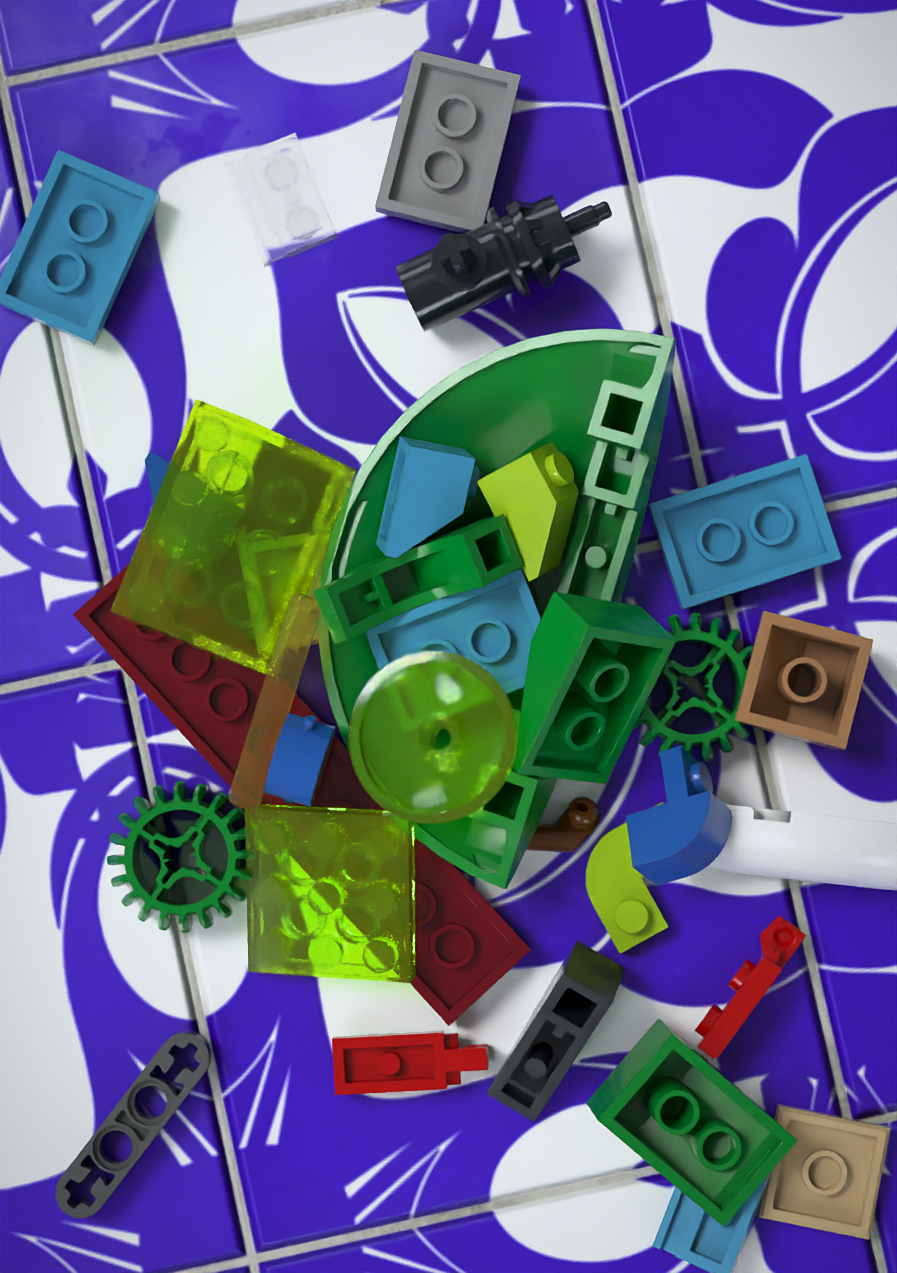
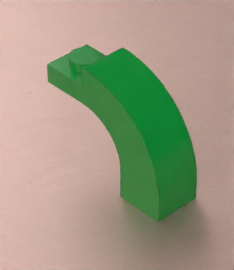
(428, 571)

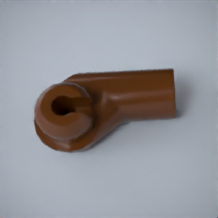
(569, 829)

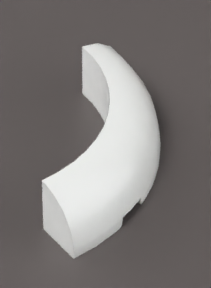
(811, 848)

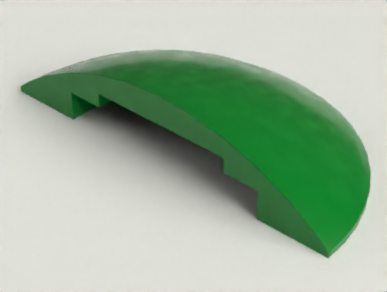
(605, 410)

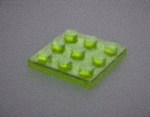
(330, 893)

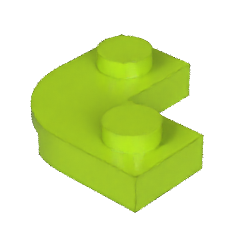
(620, 892)

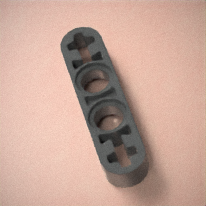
(129, 1119)

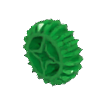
(721, 651)
(143, 830)

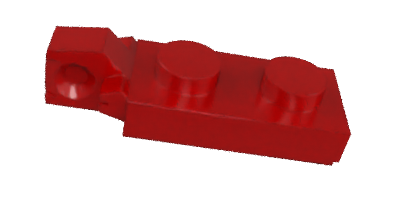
(750, 984)
(403, 1062)

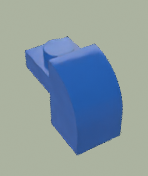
(684, 832)

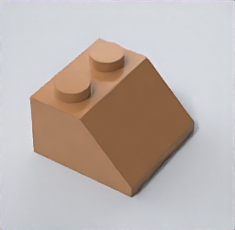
(803, 681)

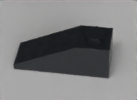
(557, 1030)

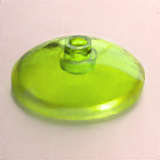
(396, 733)

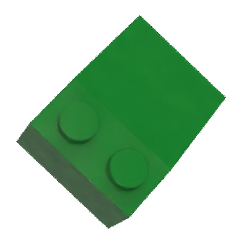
(586, 686)
(690, 1122)

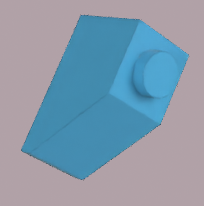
(424, 493)

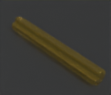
(275, 699)

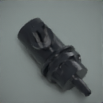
(495, 259)

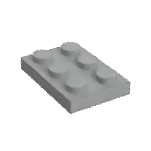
(447, 143)

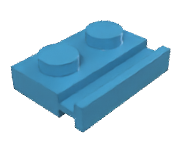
(700, 1238)

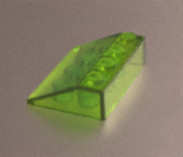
(232, 537)

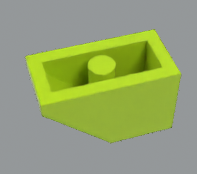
(537, 504)

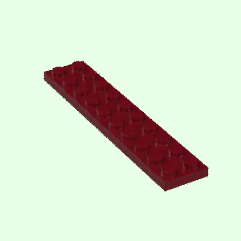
(211, 701)

